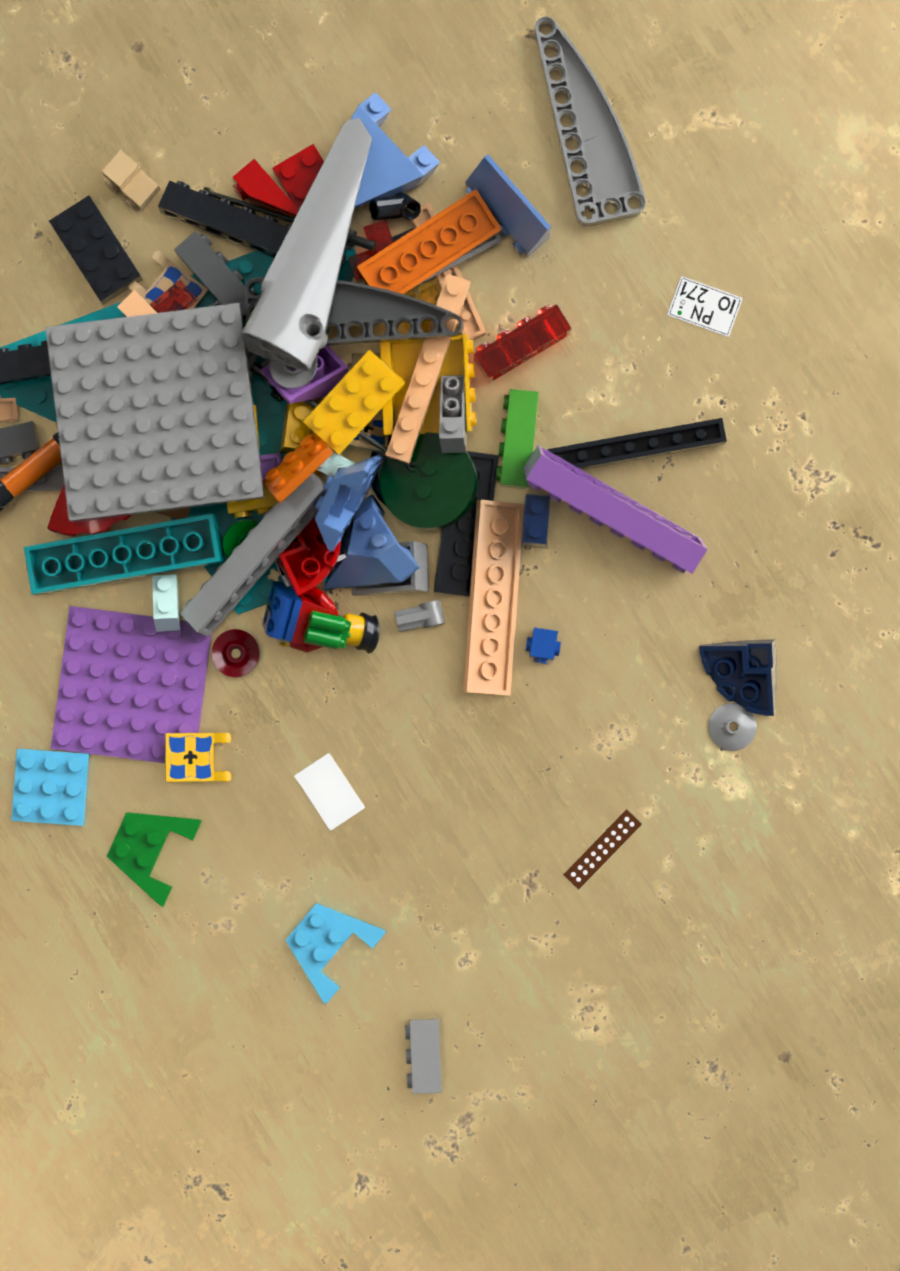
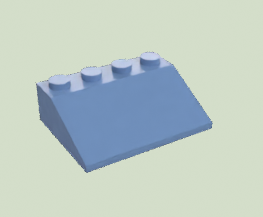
(509, 207)

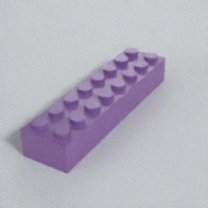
(614, 509)

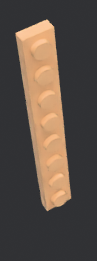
(426, 374)

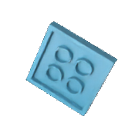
(50, 787)

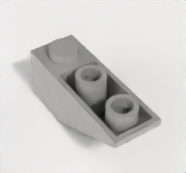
(453, 414)

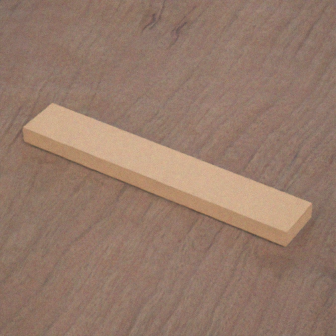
(472, 323)

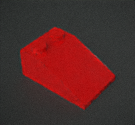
(261, 190)

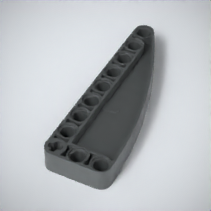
(370, 306)

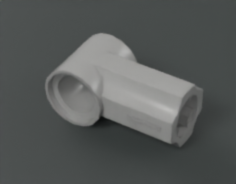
(426, 615)

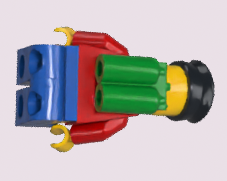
(314, 622)

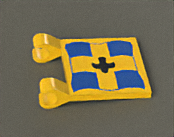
(192, 757)

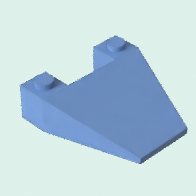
(386, 166)

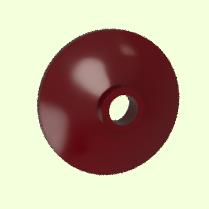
(223, 649)

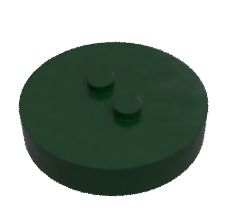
(436, 490)

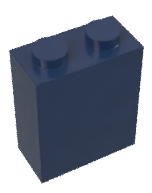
(535, 521)

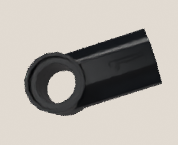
(394, 207)

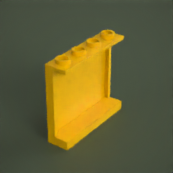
(402, 359)

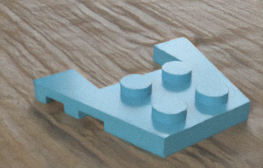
(320, 937)

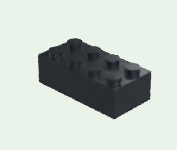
(95, 249)

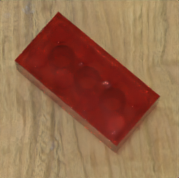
(522, 343)

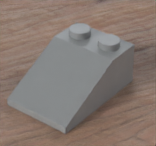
(413, 584)

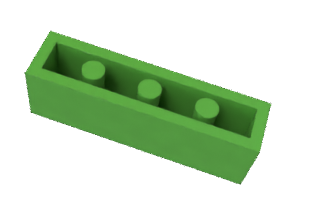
(519, 437)

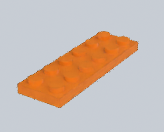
(431, 245)

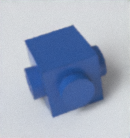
(543, 645)

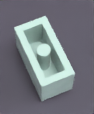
(166, 603)

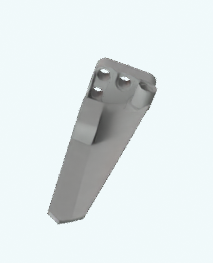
(306, 268)

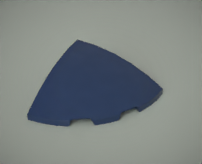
(744, 672)

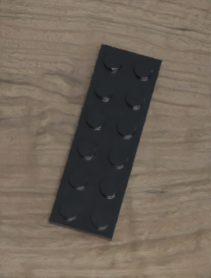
(457, 540)

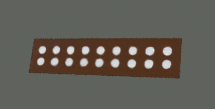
(602, 849)

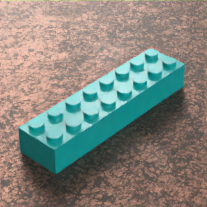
(124, 554)

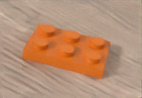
(297, 466)

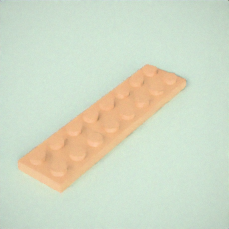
(493, 597)

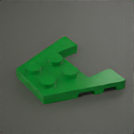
(139, 846)

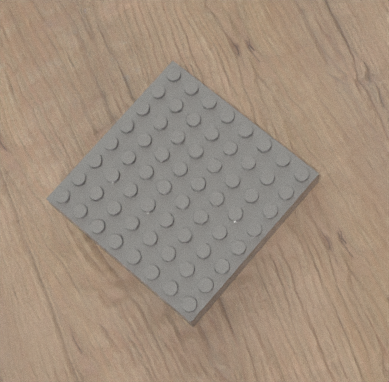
(155, 412)

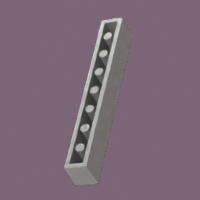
(253, 557)

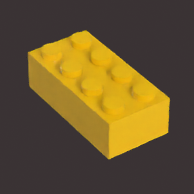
(354, 401)

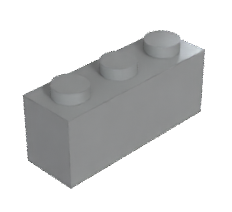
(424, 1056)

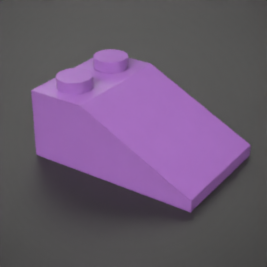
(328, 374)

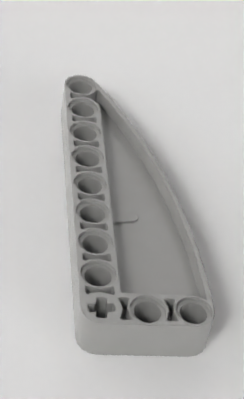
(602, 145)

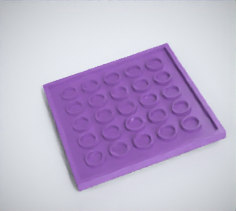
(127, 684)

